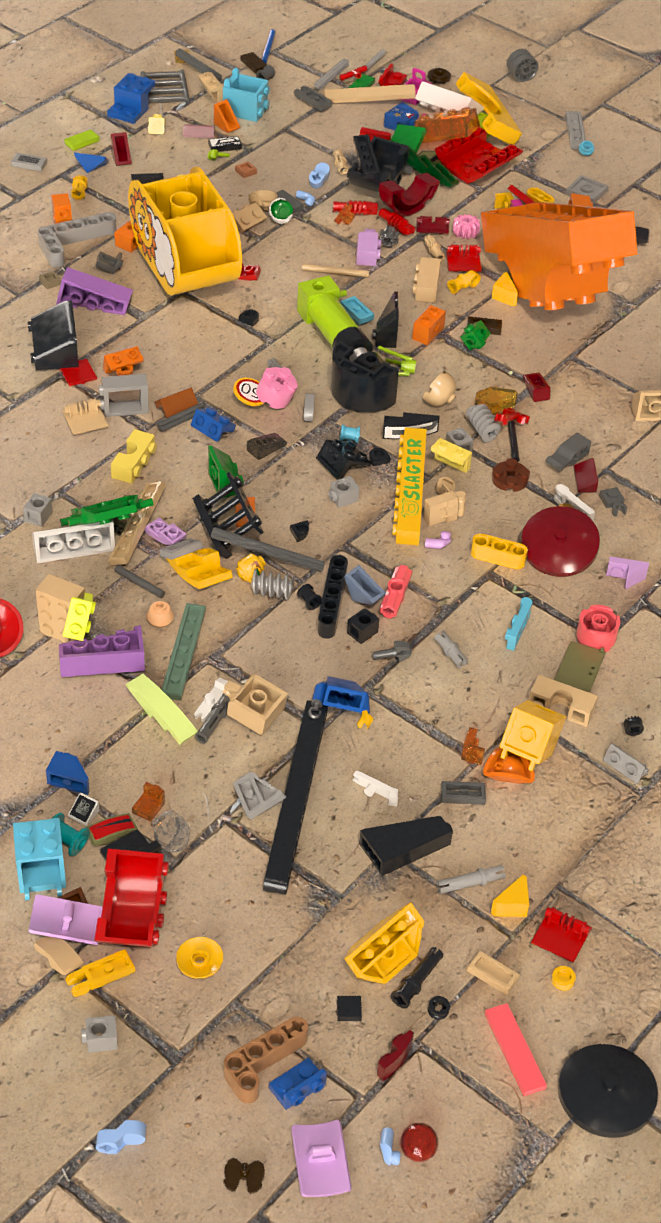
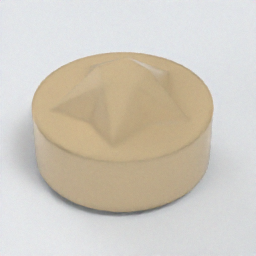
(447, 481)

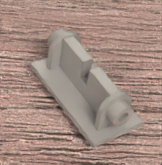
(625, 763)

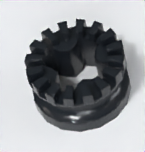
(633, 726)
(433, 1003)

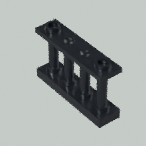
(210, 518)

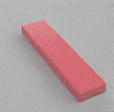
(515, 1049)

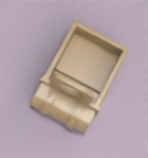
(444, 506)

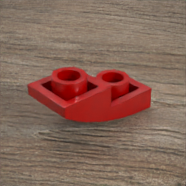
(250, 272)

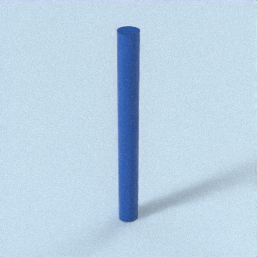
(268, 45)

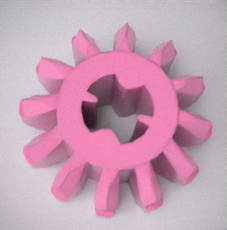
(466, 226)

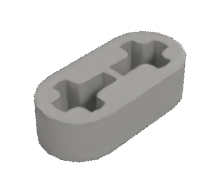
(309, 407)

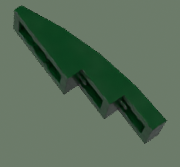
(435, 169)

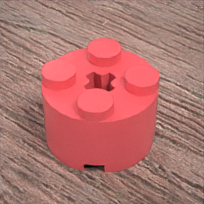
(598, 627)

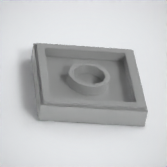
(589, 187)

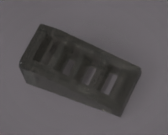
(259, 450)

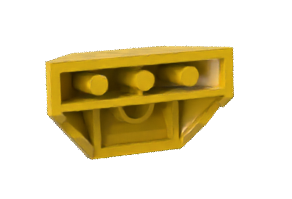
(387, 946)

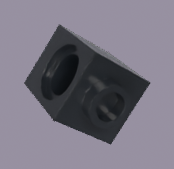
(363, 625)

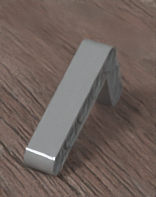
(54, 236)

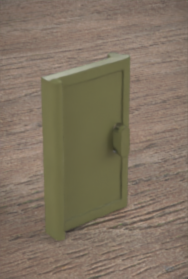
(579, 665)

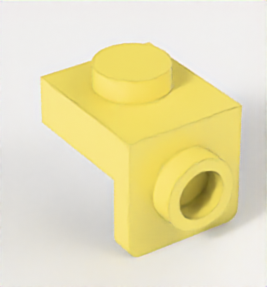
(156, 124)

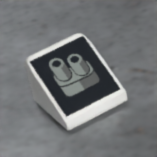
(84, 809)

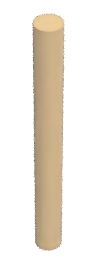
(335, 270)

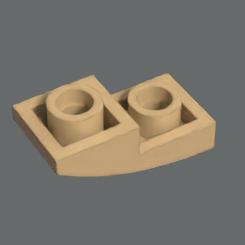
(60, 954)

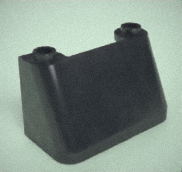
(54, 338)

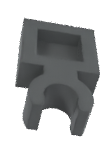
(613, 499)

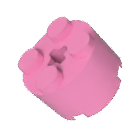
(276, 387)

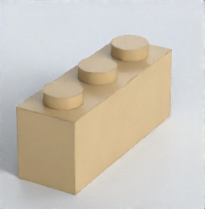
(426, 279)

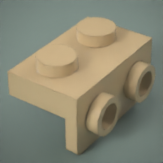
(212, 86)
(248, 217)

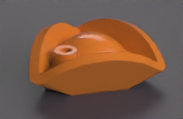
(512, 769)

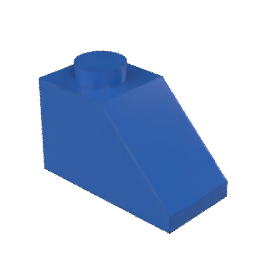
(67, 773)

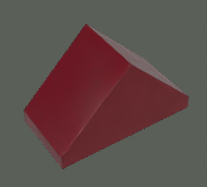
(120, 149)

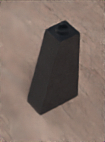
(404, 842)

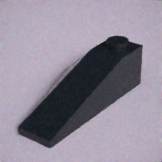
(387, 324)

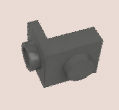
(108, 262)

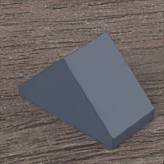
(363, 587)

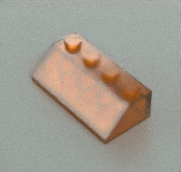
(449, 124)

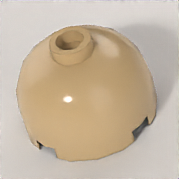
(441, 390)

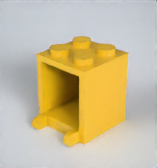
(532, 732)

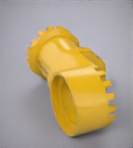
(79, 185)
(463, 281)

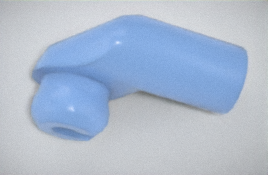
(309, 199)
(386, 1144)

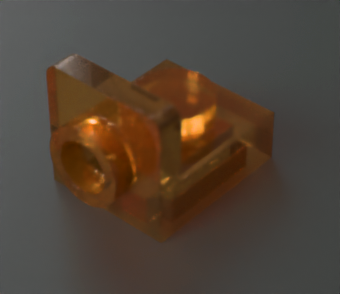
(471, 750)
(150, 802)

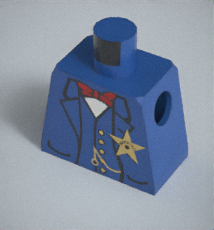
(400, 114)

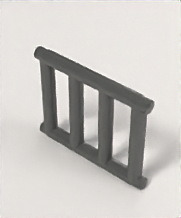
(171, 82)

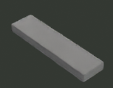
(575, 129)

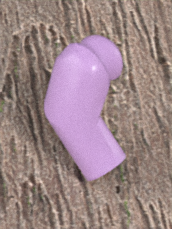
(440, 542)

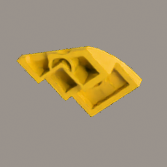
(201, 568)

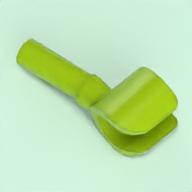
(212, 155)

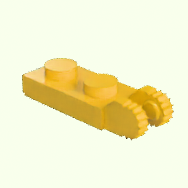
(100, 973)

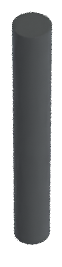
(139, 581)

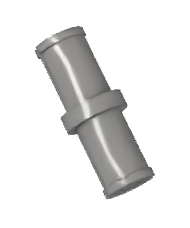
(451, 649)

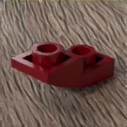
(399, 1051)

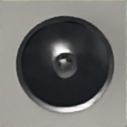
(607, 1090)

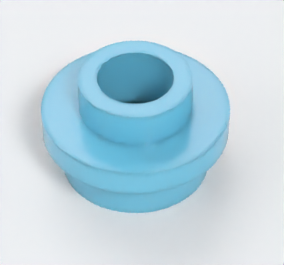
(586, 148)

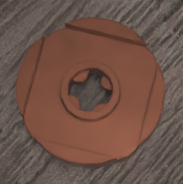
(510, 467)

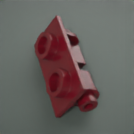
(440, 226)

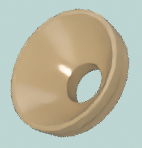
(262, 198)

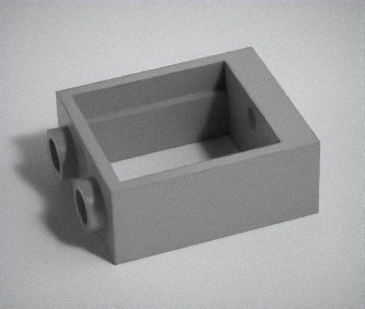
(124, 383)

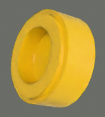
(563, 978)

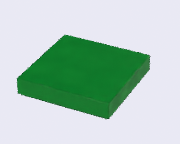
(409, 136)

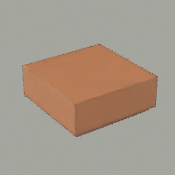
(245, 169)

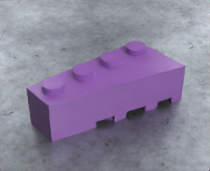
(93, 292)
(103, 654)

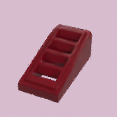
(537, 387)

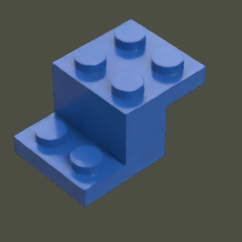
(131, 98)

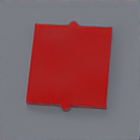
(80, 374)

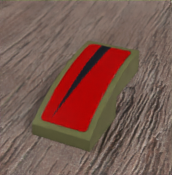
(109, 829)

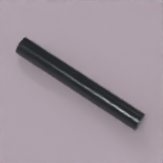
(513, 440)

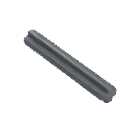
(197, 64)

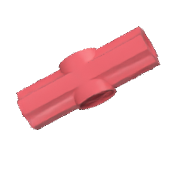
(396, 591)

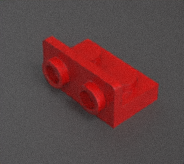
(392, 78)

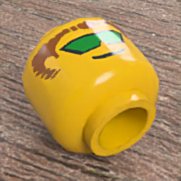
(246, 567)

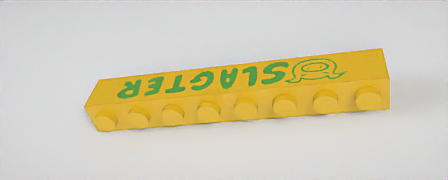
(411, 486)

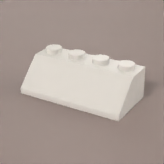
(444, 99)
(73, 541)

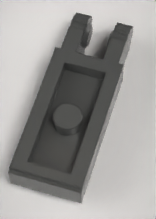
(313, 98)

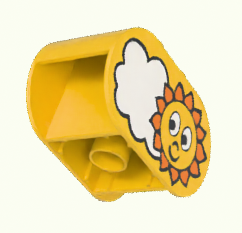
(185, 232)

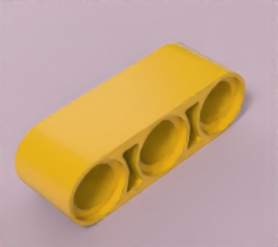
(499, 551)

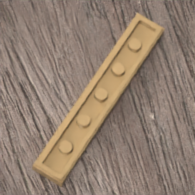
(371, 93)
(136, 526)

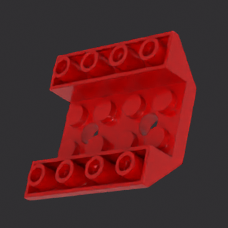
(473, 156)

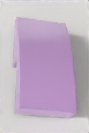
(164, 533)

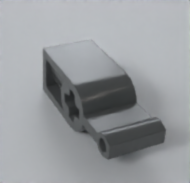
(570, 452)

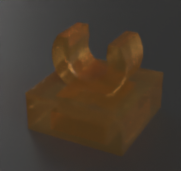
(345, 215)

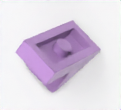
(631, 570)

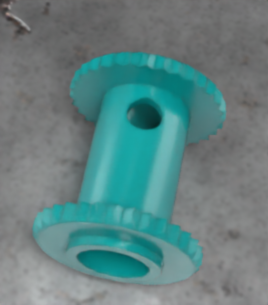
(71, 837)

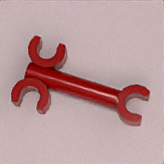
(510, 414)

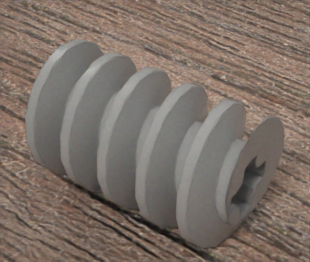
(483, 422)
(272, 585)

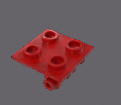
(462, 259)
(561, 934)

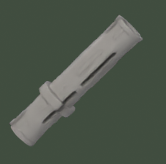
(480, 877)

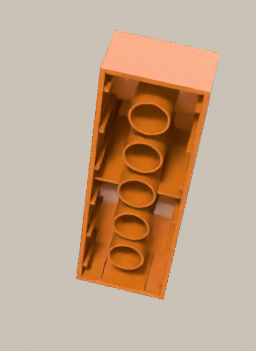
(559, 249)

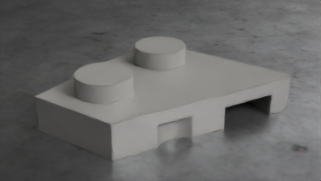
(256, 794)

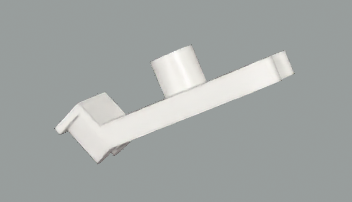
(210, 699)
(374, 786)

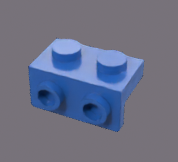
(212, 423)

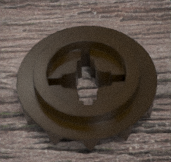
(439, 75)

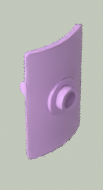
(64, 919)
(321, 1159)

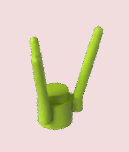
(407, 364)

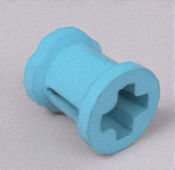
(350, 433)

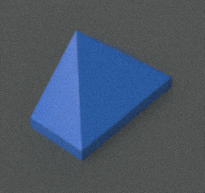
(91, 162)

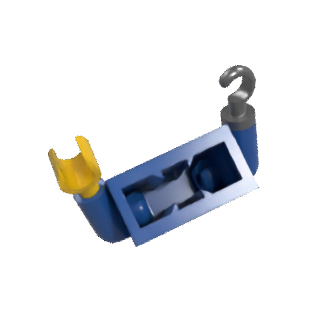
(343, 695)

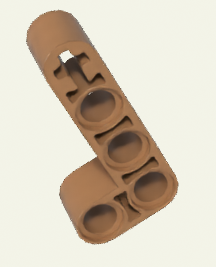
(290, 1034)

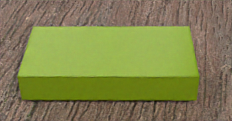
(81, 140)

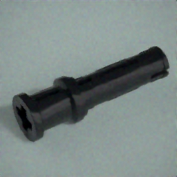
(412, 984)

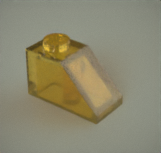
(496, 398)

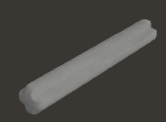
(331, 74)

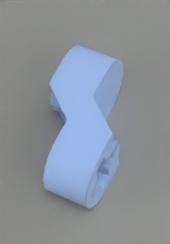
(319, 175)
(128, 1133)

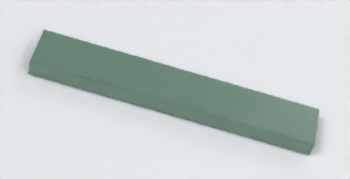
(183, 651)

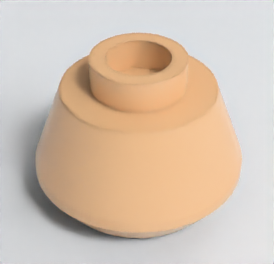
(160, 614)

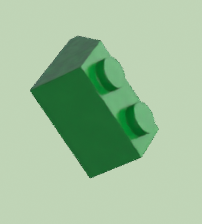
(218, 465)

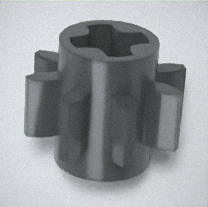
(389, 236)

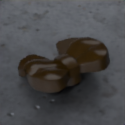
(252, 1173)

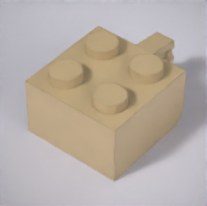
(255, 703)

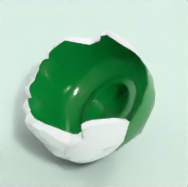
(281, 211)

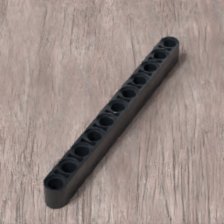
(294, 806)

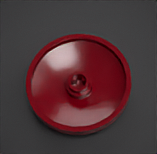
(561, 541)

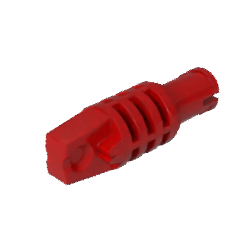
(364, 207)
(395, 220)

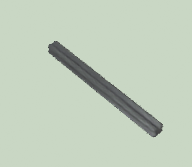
(267, 549)

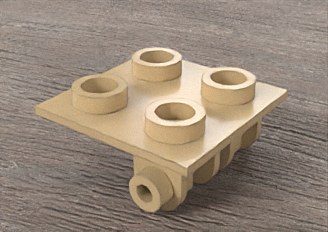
(84, 417)

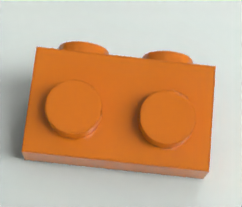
(122, 359)

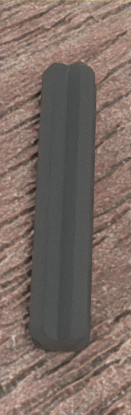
(178, 418)

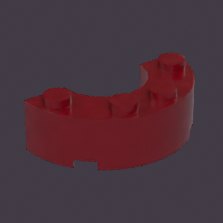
(413, 198)

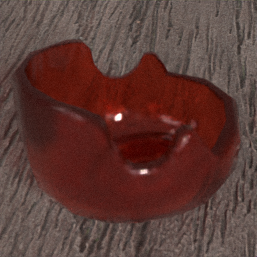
(419, 1142)

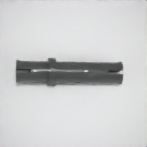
(219, 711)

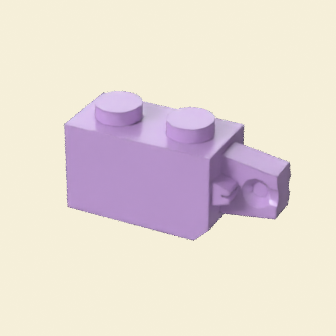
(368, 248)

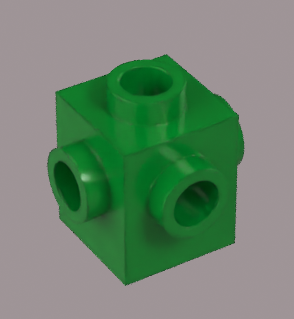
(475, 335)

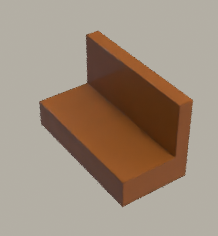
(177, 402)

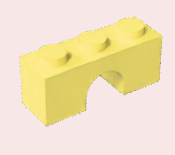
(139, 449)

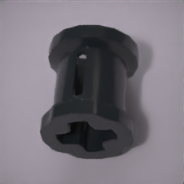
(311, 599)

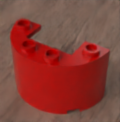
(133, 898)

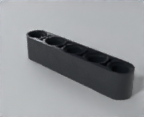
(332, 596)

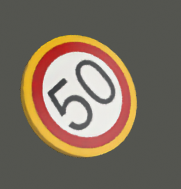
(246, 391)

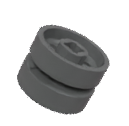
(522, 65)

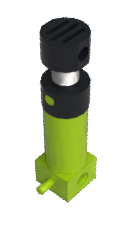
(320, 304)

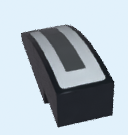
(395, 425)

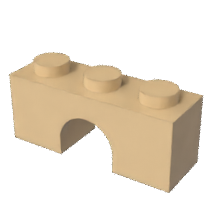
(579, 702)

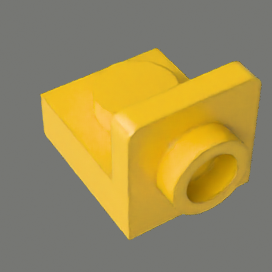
(503, 200)

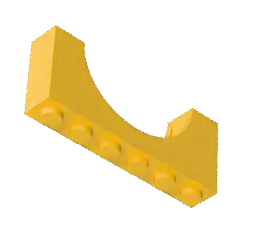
(498, 121)

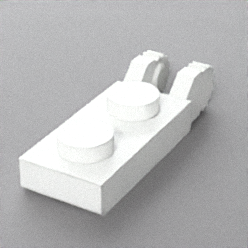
(565, 496)

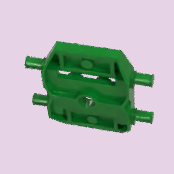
(106, 510)

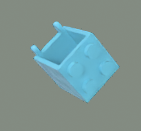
(246, 95)
(39, 856)

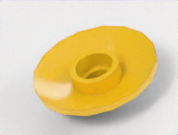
(199, 950)

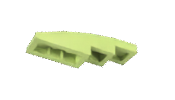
(162, 708)

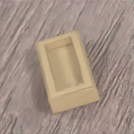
(493, 972)

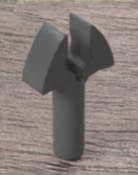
(401, 650)

